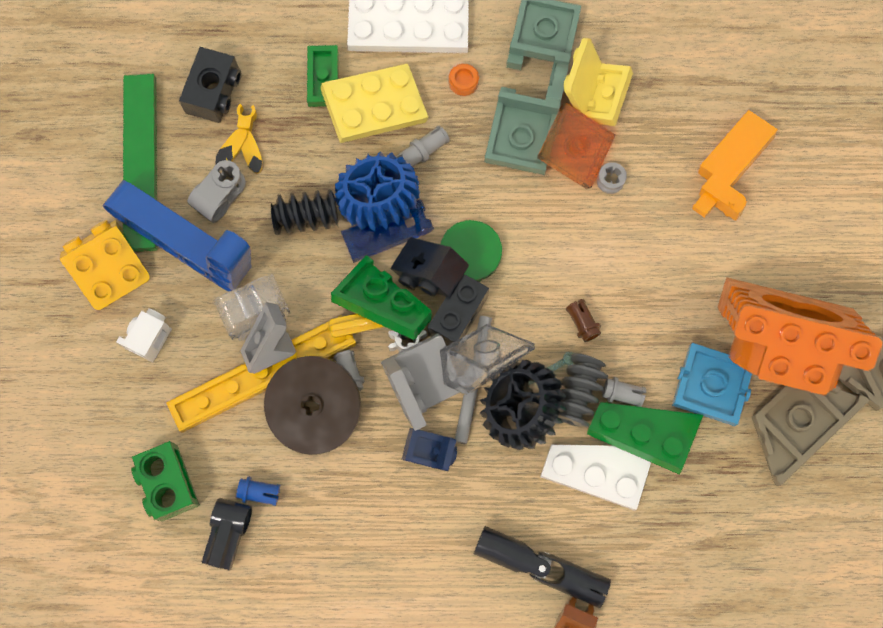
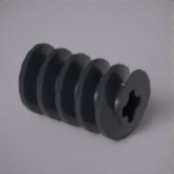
(303, 212)

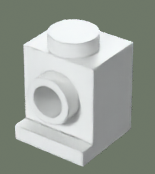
(146, 335)

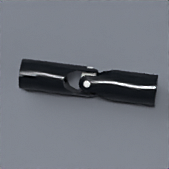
(520, 558)

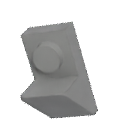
(267, 340)

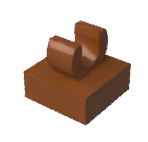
(575, 618)

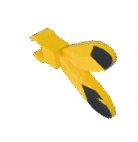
(242, 139)

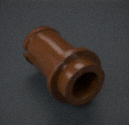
(583, 321)

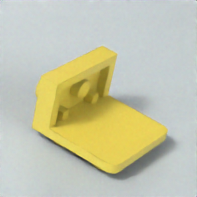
(596, 87)

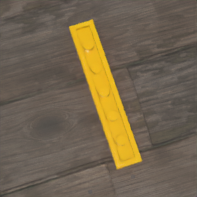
(240, 385)

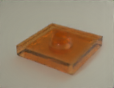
(576, 146)

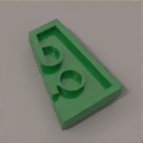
(380, 300)
(648, 433)

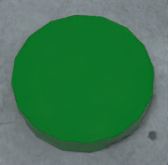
(477, 246)

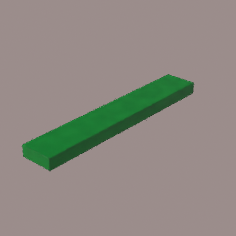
(140, 144)

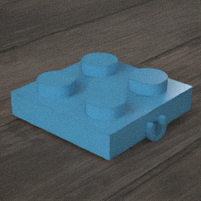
(712, 385)

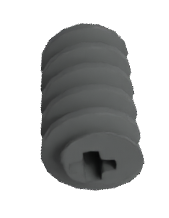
(580, 387)

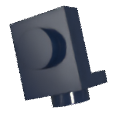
(430, 449)

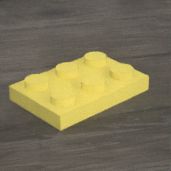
(374, 103)

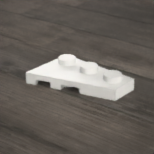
(598, 472)

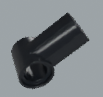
(228, 524)

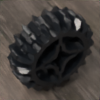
(531, 411)

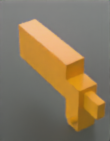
(729, 163)

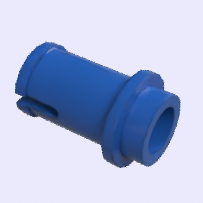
(257, 491)

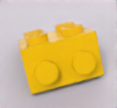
(103, 264)

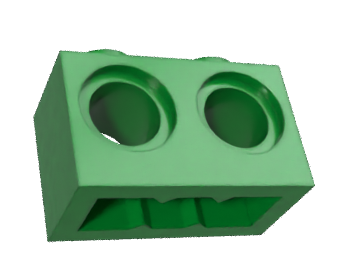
(172, 477)

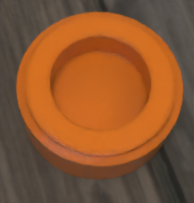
(463, 79)

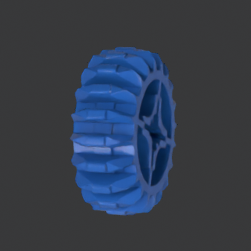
(377, 191)

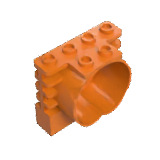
(795, 336)

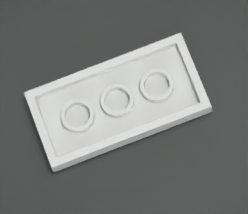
(408, 26)

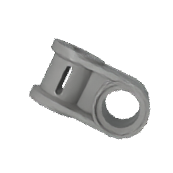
(214, 193)

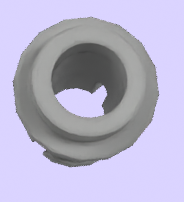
(348, 361)
(623, 392)

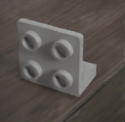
(418, 379)

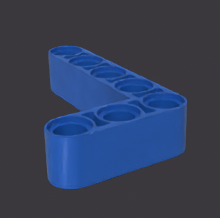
(220, 261)

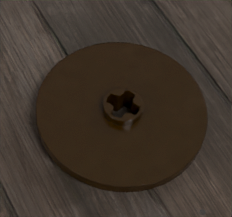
(292, 420)

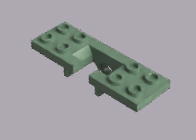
(522, 122)

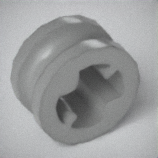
(610, 188)

